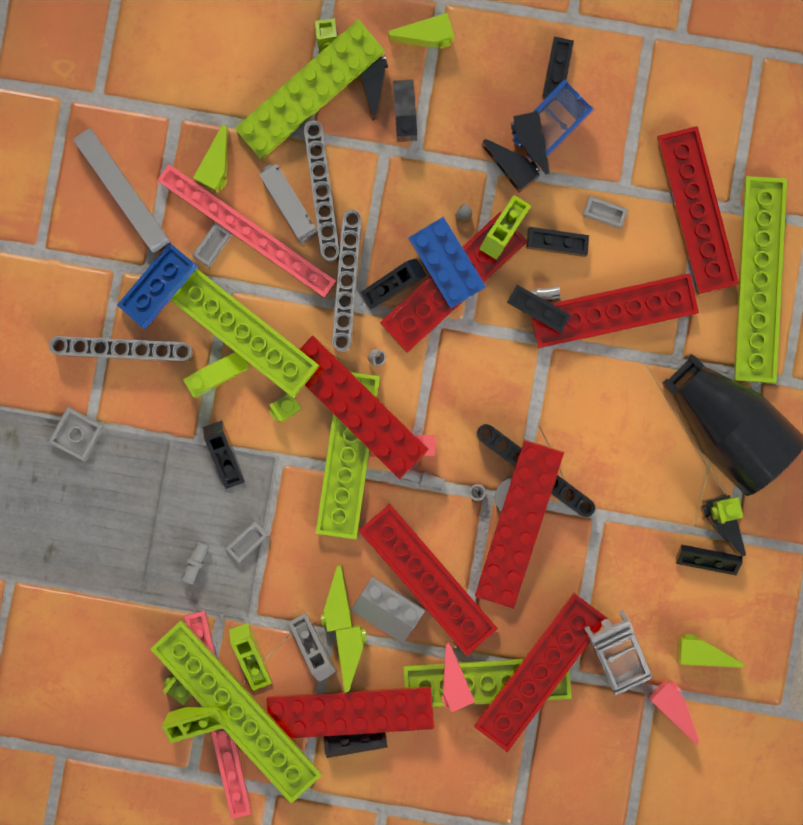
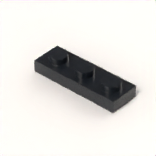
(558, 64)
(557, 241)
(538, 309)
(709, 560)
(354, 743)

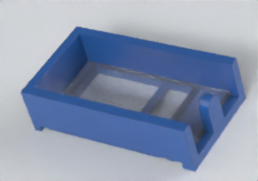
(560, 116)

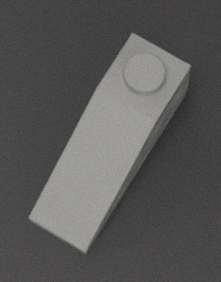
(312, 647)

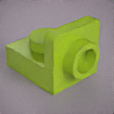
(325, 32)
(284, 408)
(726, 510)
(176, 689)

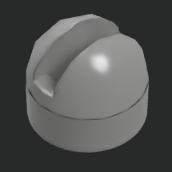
(464, 212)
(381, 357)
(474, 493)

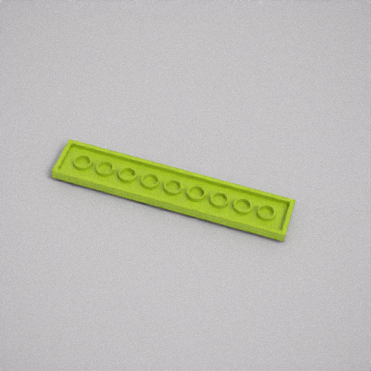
(760, 279)
(245, 718)

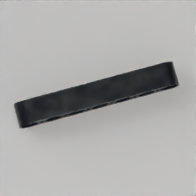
(562, 485)

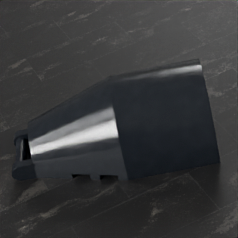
(735, 427)

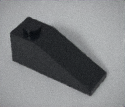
(373, 83)
(405, 110)
(530, 133)
(513, 165)
(393, 283)
(223, 454)
(729, 531)

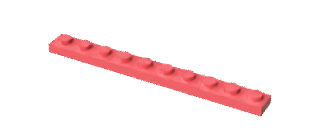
(246, 231)
(225, 747)

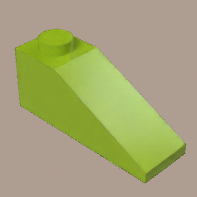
(428, 33)
(213, 168)
(505, 227)
(215, 374)
(337, 608)
(350, 647)
(698, 652)
(249, 656)
(192, 722)

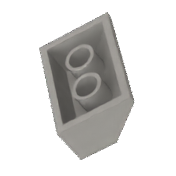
(388, 609)

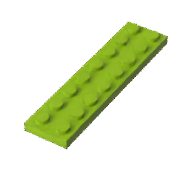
(310, 89)
(245, 333)
(344, 476)
(482, 677)

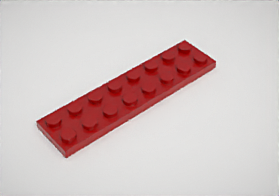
(697, 210)
(427, 307)
(621, 310)
(362, 411)
(519, 523)
(428, 579)
(539, 673)
(353, 712)

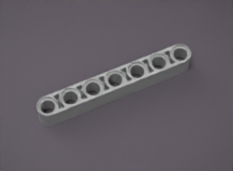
(321, 182)
(121, 190)
(344, 271)
(112, 349)

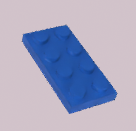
(447, 262)
(157, 286)

